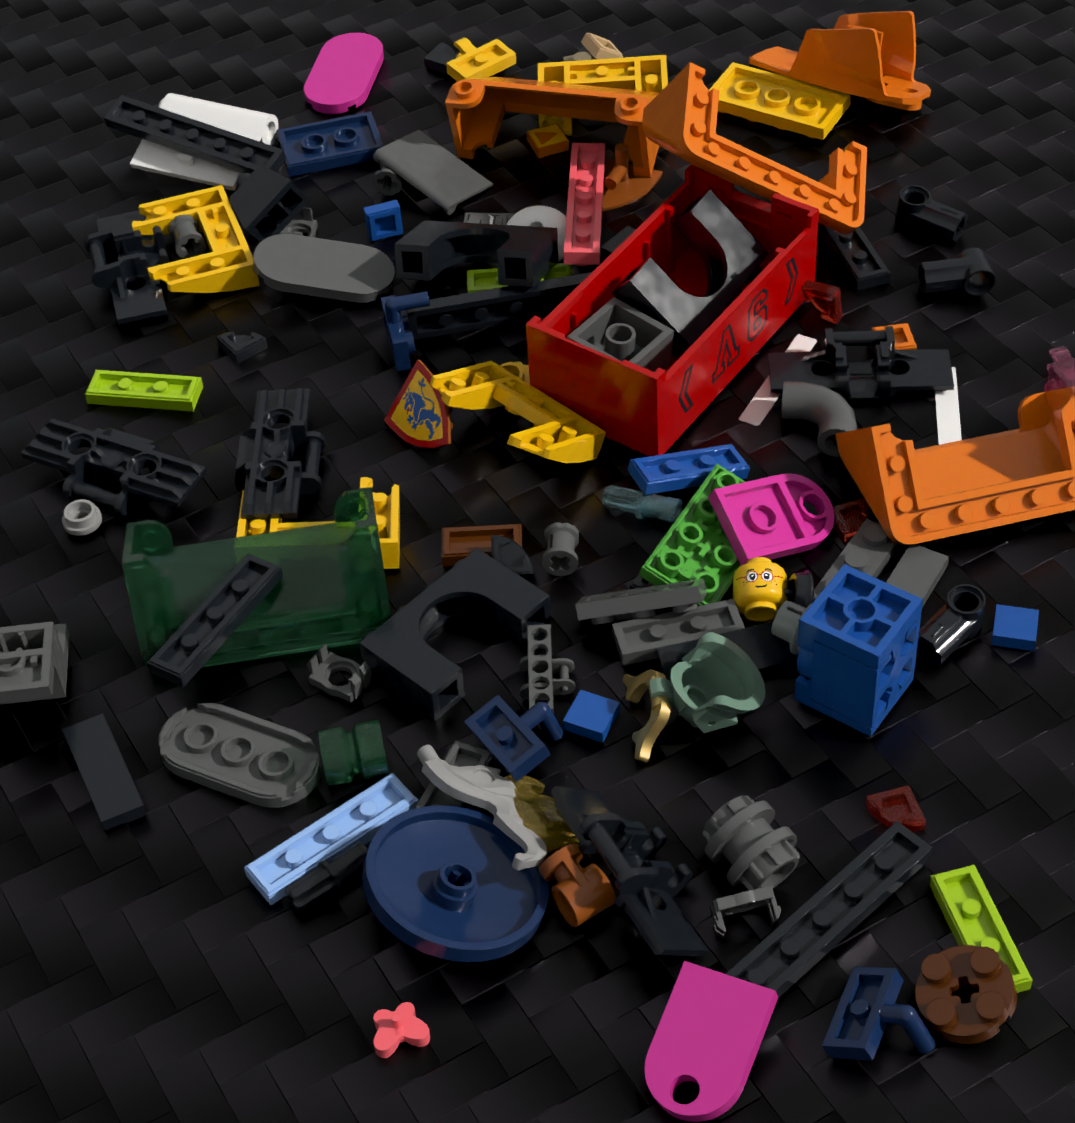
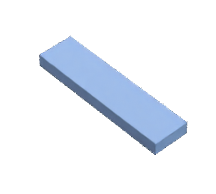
(329, 837)

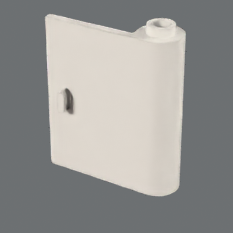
(238, 120)

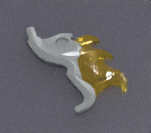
(516, 806)

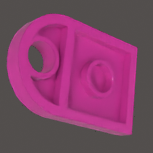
(770, 518)
(709, 1039)

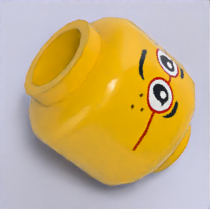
(759, 589)

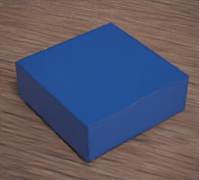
(383, 220)
(1015, 627)
(591, 716)

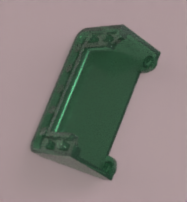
(327, 595)

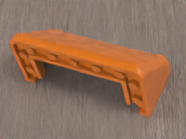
(479, 106)
(685, 124)
(971, 480)

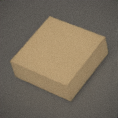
(600, 47)

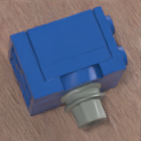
(853, 647)

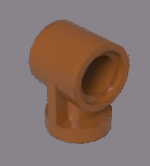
(579, 891)

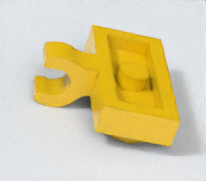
(480, 61)

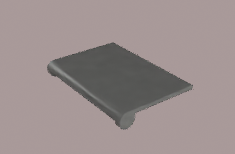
(432, 170)

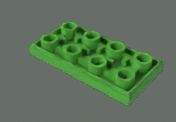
(697, 544)

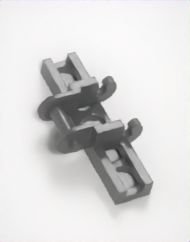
(543, 669)

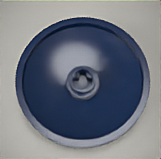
(449, 884)

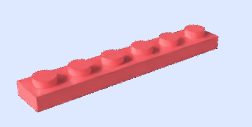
(585, 204)

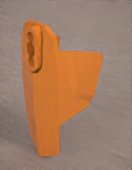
(861, 56)

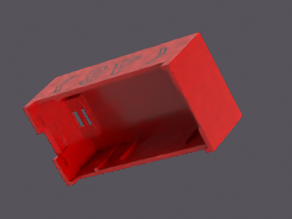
(656, 407)

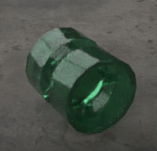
(352, 752)

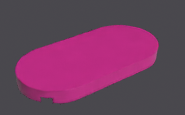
(344, 73)

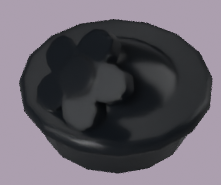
(800, 588)

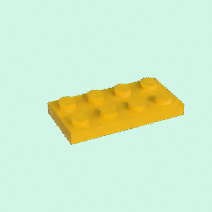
(780, 101)

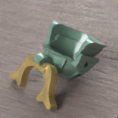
(705, 689)

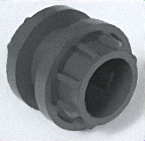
(755, 850)

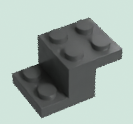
(33, 662)

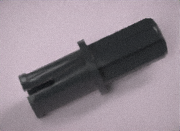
(327, 878)

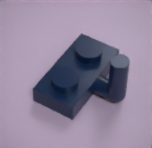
(397, 322)
(511, 736)
(866, 1010)

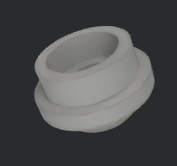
(81, 517)

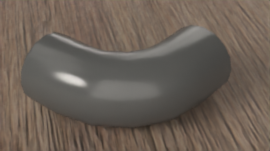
(820, 406)

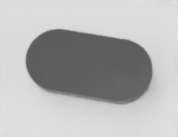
(323, 268)
(240, 755)

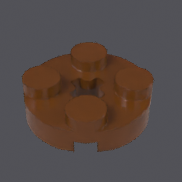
(961, 966)

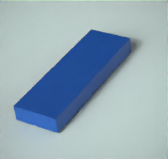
(684, 468)

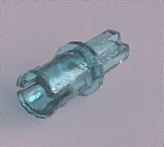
(642, 505)

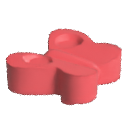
(398, 1028)

